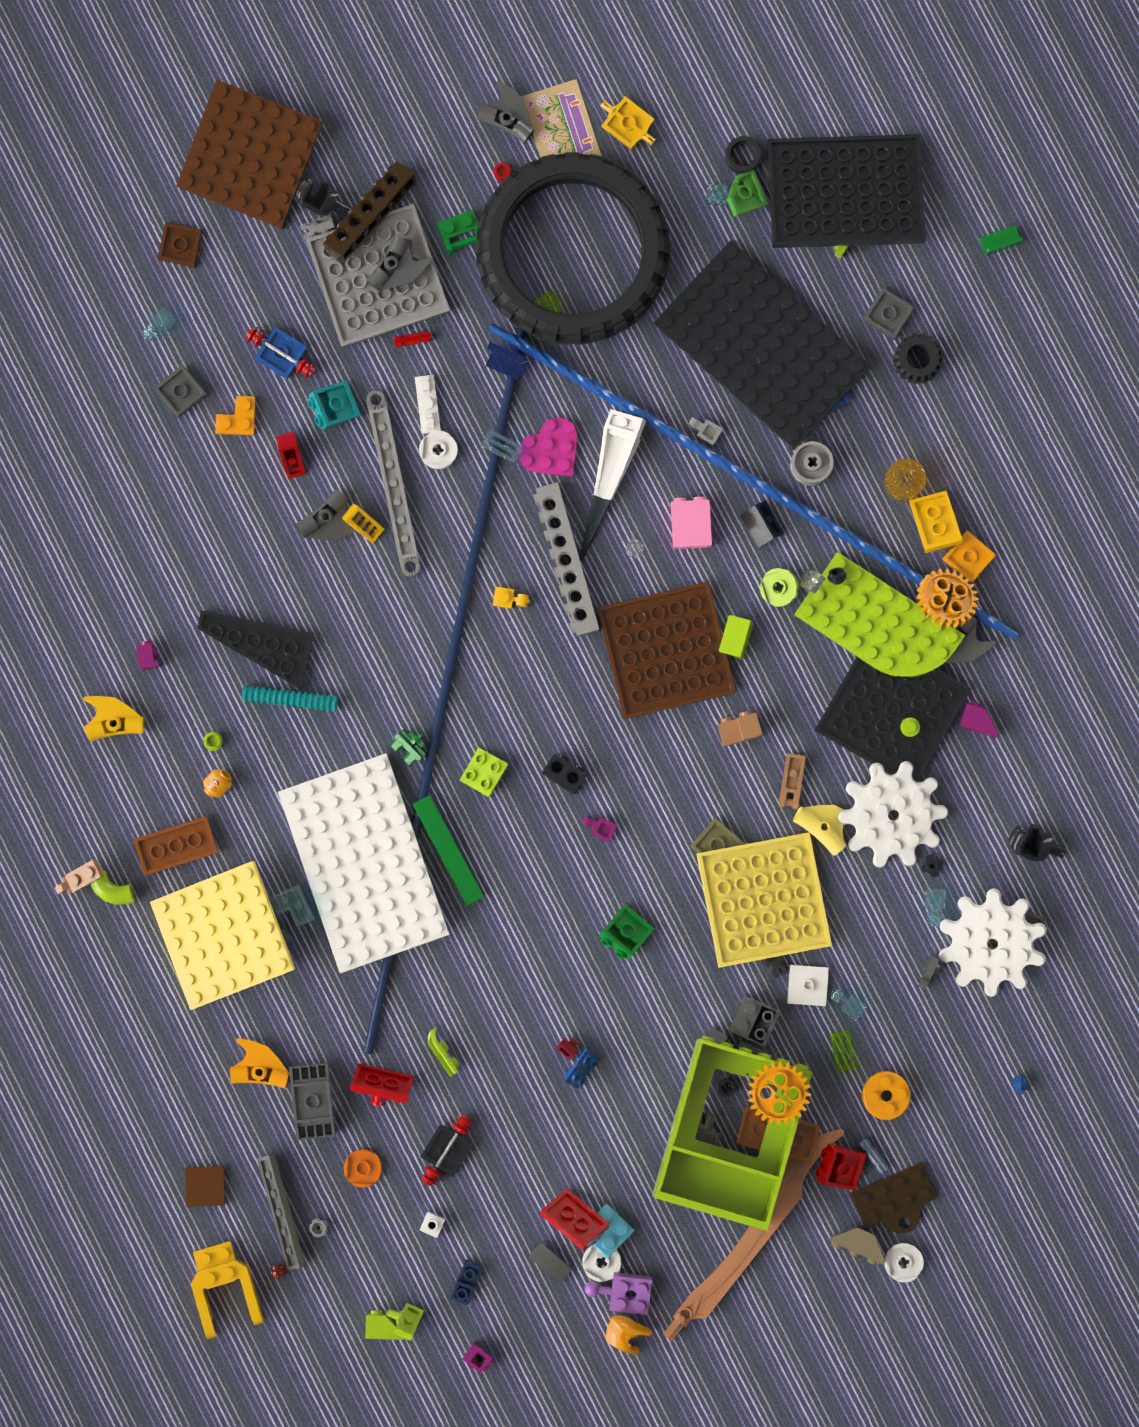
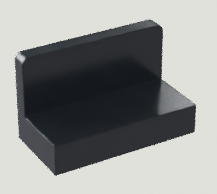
(761, 523)

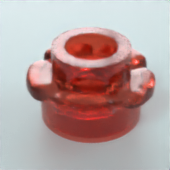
(277, 1271)

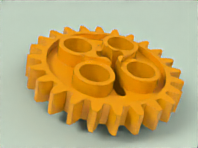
(964, 604)
(766, 1105)

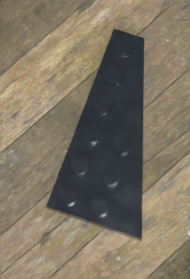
(270, 646)

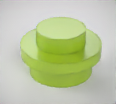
(910, 727)
(213, 741)

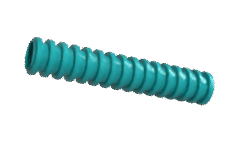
(289, 698)

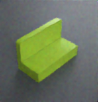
(736, 636)

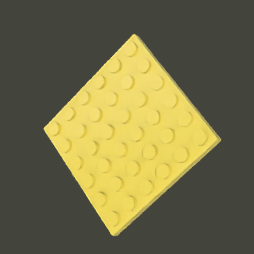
(764, 899)
(222, 935)

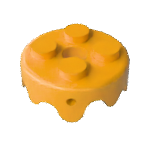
(872, 1093)

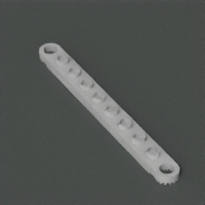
(393, 483)

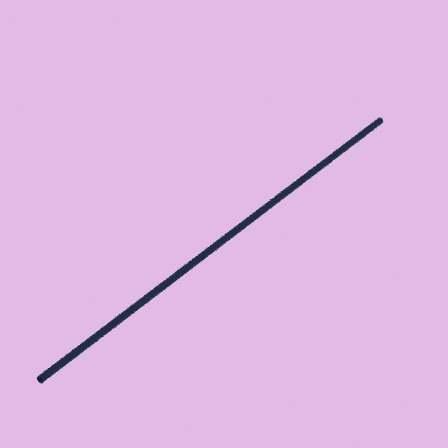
(449, 670)

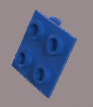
(578, 1074)

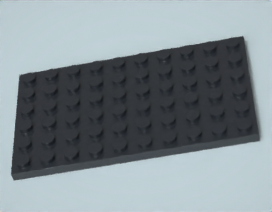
(762, 345)

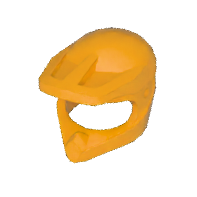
(621, 1330)

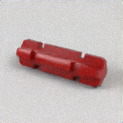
(412, 339)

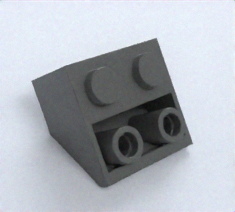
(754, 1021)

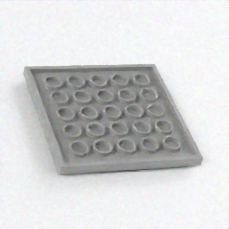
(357, 307)

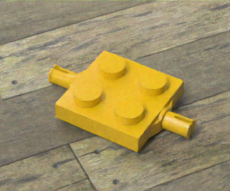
(628, 123)

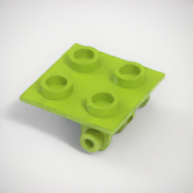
(484, 772)

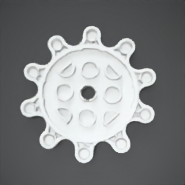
(890, 793)
(996, 922)

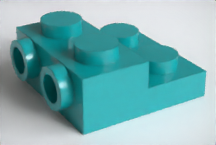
(333, 405)

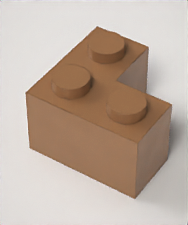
(740, 729)

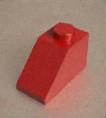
(290, 455)

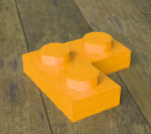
(242, 422)

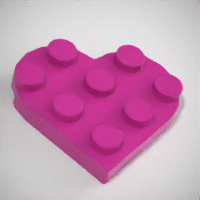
(552, 449)

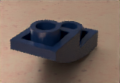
(466, 1282)

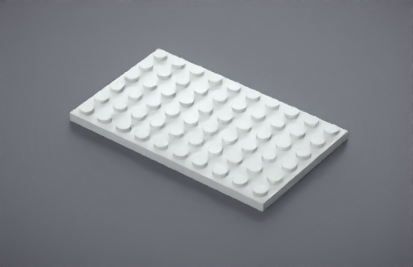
(363, 863)

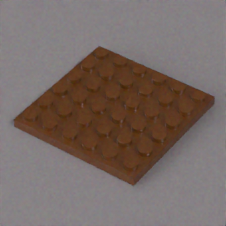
(249, 154)
(666, 650)

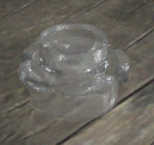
(634, 543)

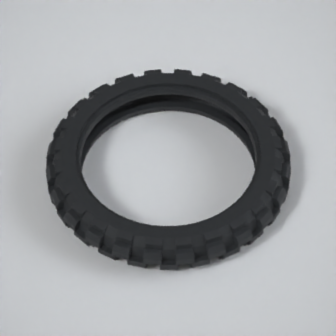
(590, 171)

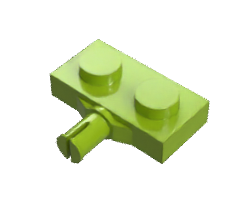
(406, 1320)

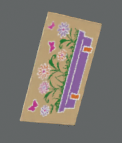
(561, 120)

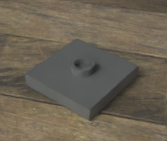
(888, 313)
(180, 391)

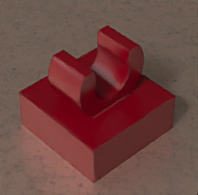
(568, 1048)

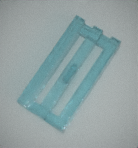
(516, 453)

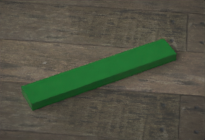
(448, 850)

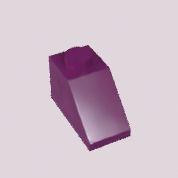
(977, 720)

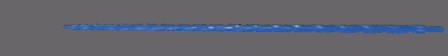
(732, 468)

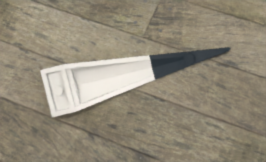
(618, 446)

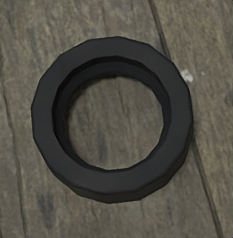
(738, 141)

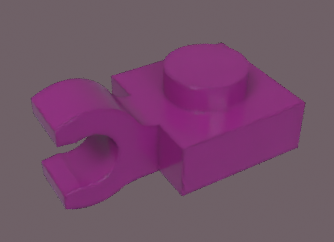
(602, 828)

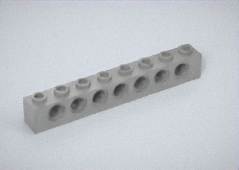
(552, 493)

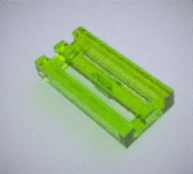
(850, 1050)

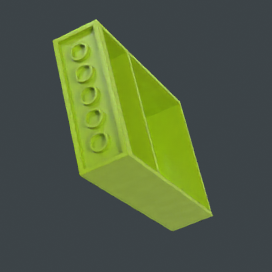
(715, 1177)

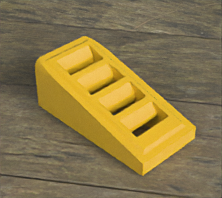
(351, 512)

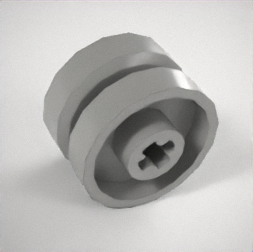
(812, 452)

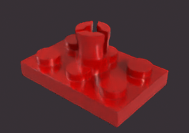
(381, 1084)
(575, 1219)

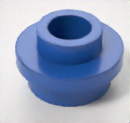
(1020, 1084)

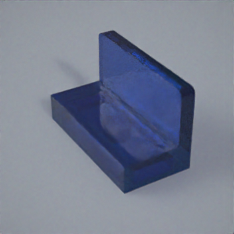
(506, 361)

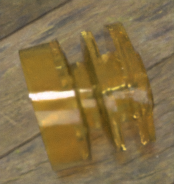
(894, 482)

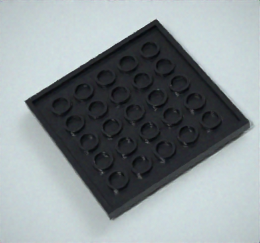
(872, 705)

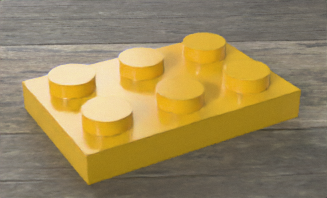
(935, 521)

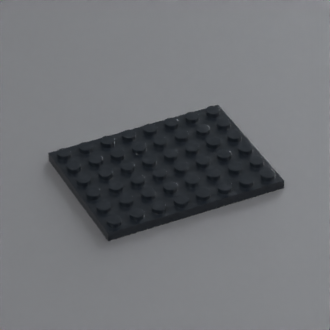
(846, 191)

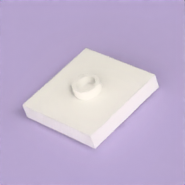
(807, 985)

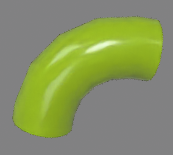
(112, 893)

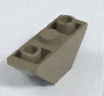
(859, 1243)

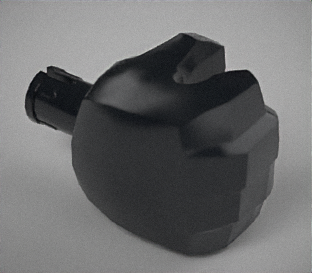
(322, 202)
(1035, 845)

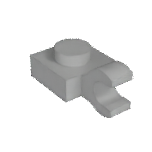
(320, 225)
(707, 432)

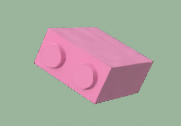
(691, 523)

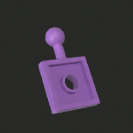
(621, 1284)

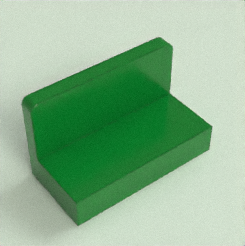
(1000, 240)

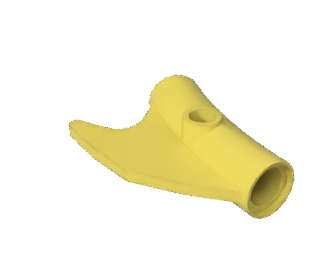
(814, 817)

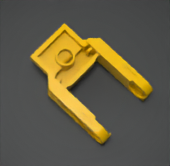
(218, 1267)

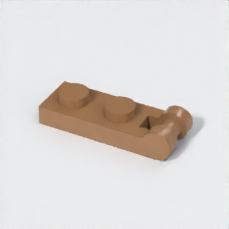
(792, 780)

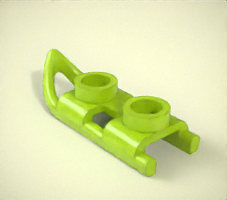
(440, 1050)

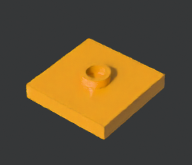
(969, 557)

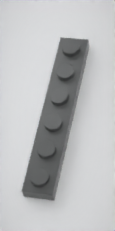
(281, 1212)

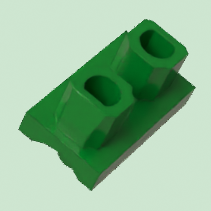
(411, 743)

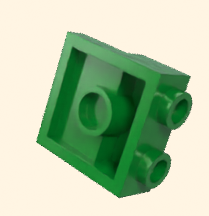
(625, 933)

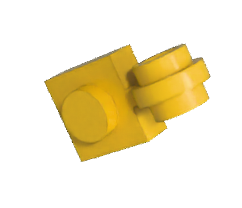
(505, 597)

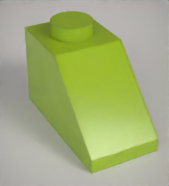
(380, 1326)

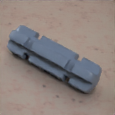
(873, 1155)

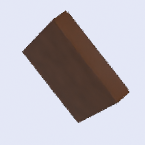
(180, 245)
(205, 1186)

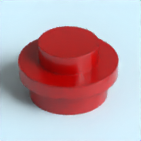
(501, 171)

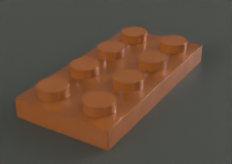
(175, 845)
(753, 1130)

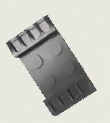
(312, 1101)

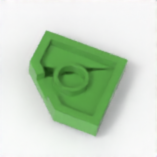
(746, 194)

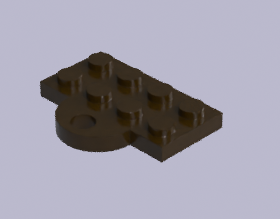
(894, 1198)

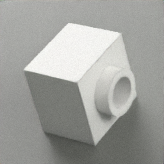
(430, 1217)

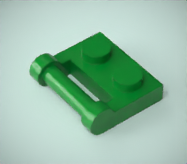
(456, 227)

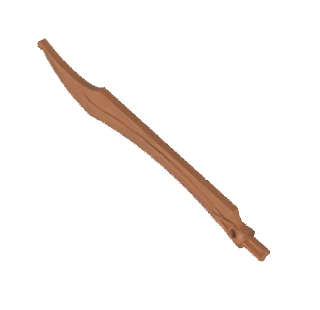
(713, 1289)

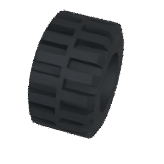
(929, 347)

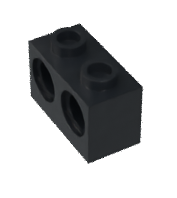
(561, 777)

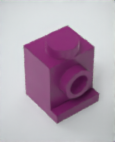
(147, 655)
(470, 1355)

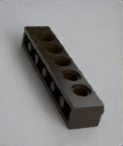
(368, 222)

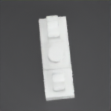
(427, 404)

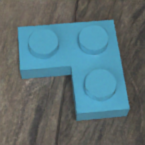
(615, 1234)

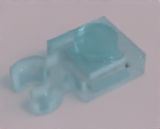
(717, 194)

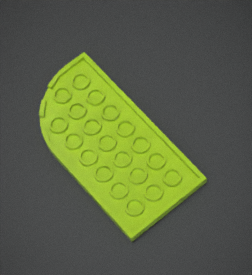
(878, 623)

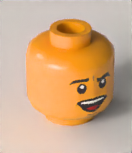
(217, 783)

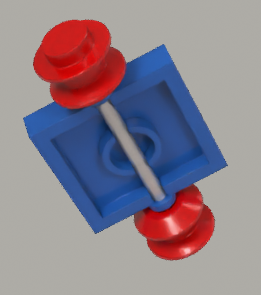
(280, 353)

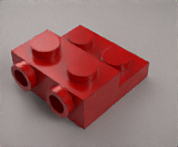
(840, 1167)

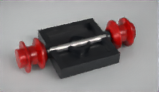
(446, 1150)

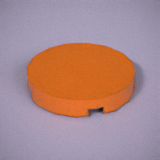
(362, 1168)

